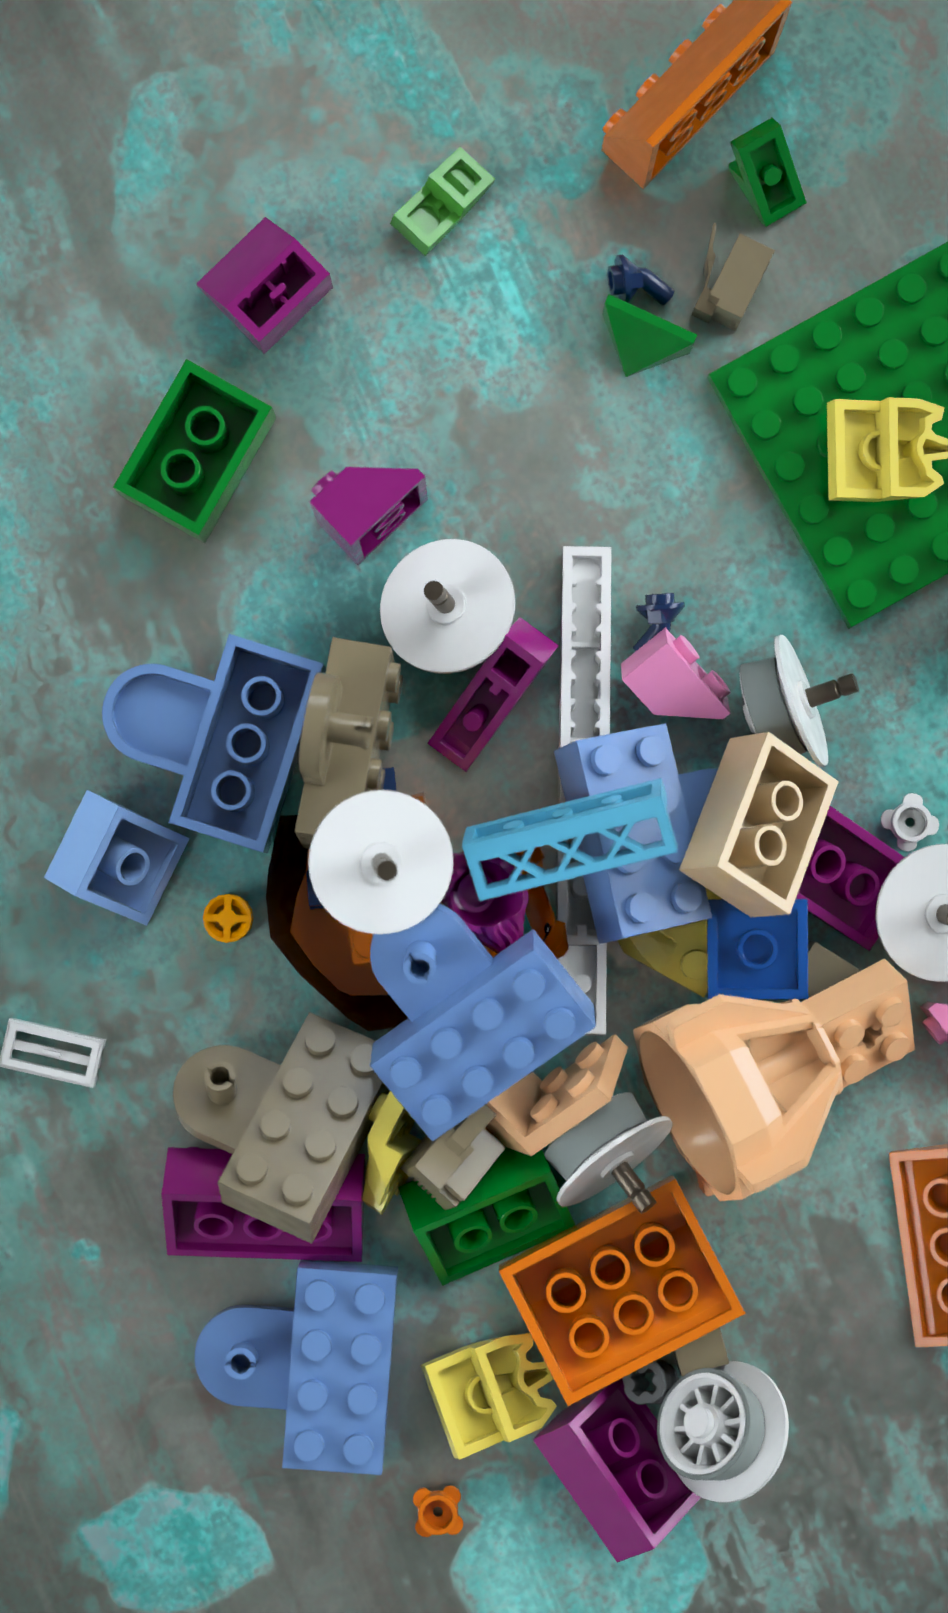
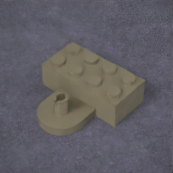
(346, 729)
(285, 1124)

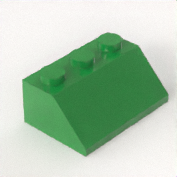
(501, 1216)

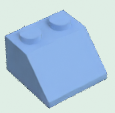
(116, 858)

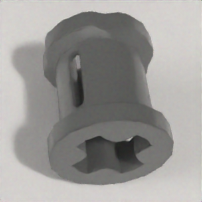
(636, 1383)

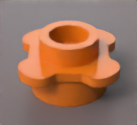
(448, 1521)

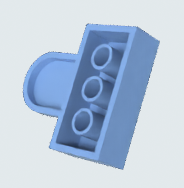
(225, 735)
(653, 891)
(470, 1015)
(316, 1361)

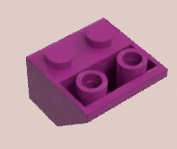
(266, 284)

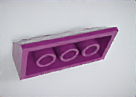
(204, 1226)

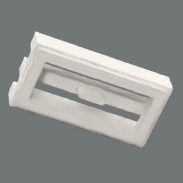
(92, 1061)

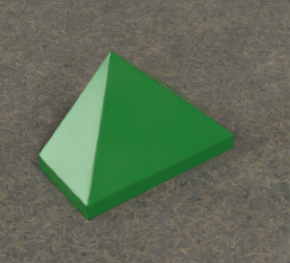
(643, 338)

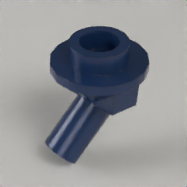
(626, 279)
(660, 612)

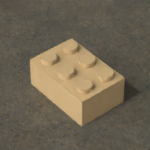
(759, 825)

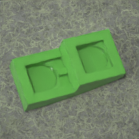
(442, 201)

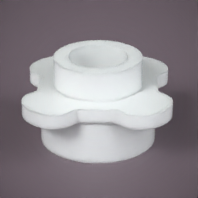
(923, 825)

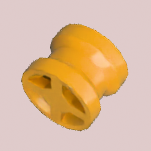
(220, 917)

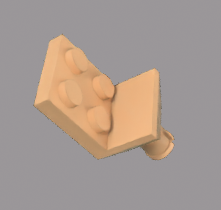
(541, 1111)

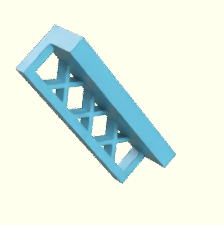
(563, 822)

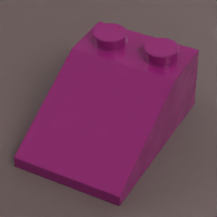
(847, 878)

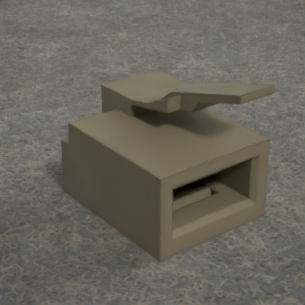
(735, 283)
(455, 1160)

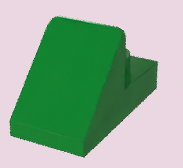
(766, 172)

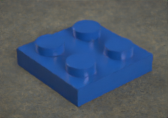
(757, 954)

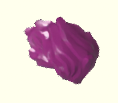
(493, 921)

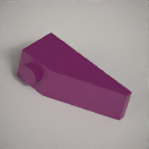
(492, 694)

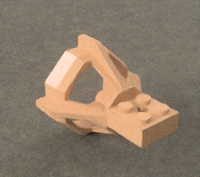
(759, 1076)

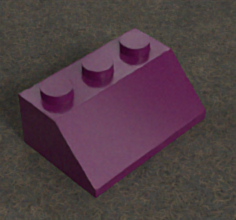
(366, 505)
(615, 1470)

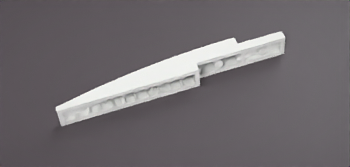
(583, 715)

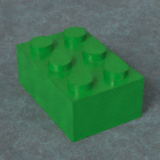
(195, 451)

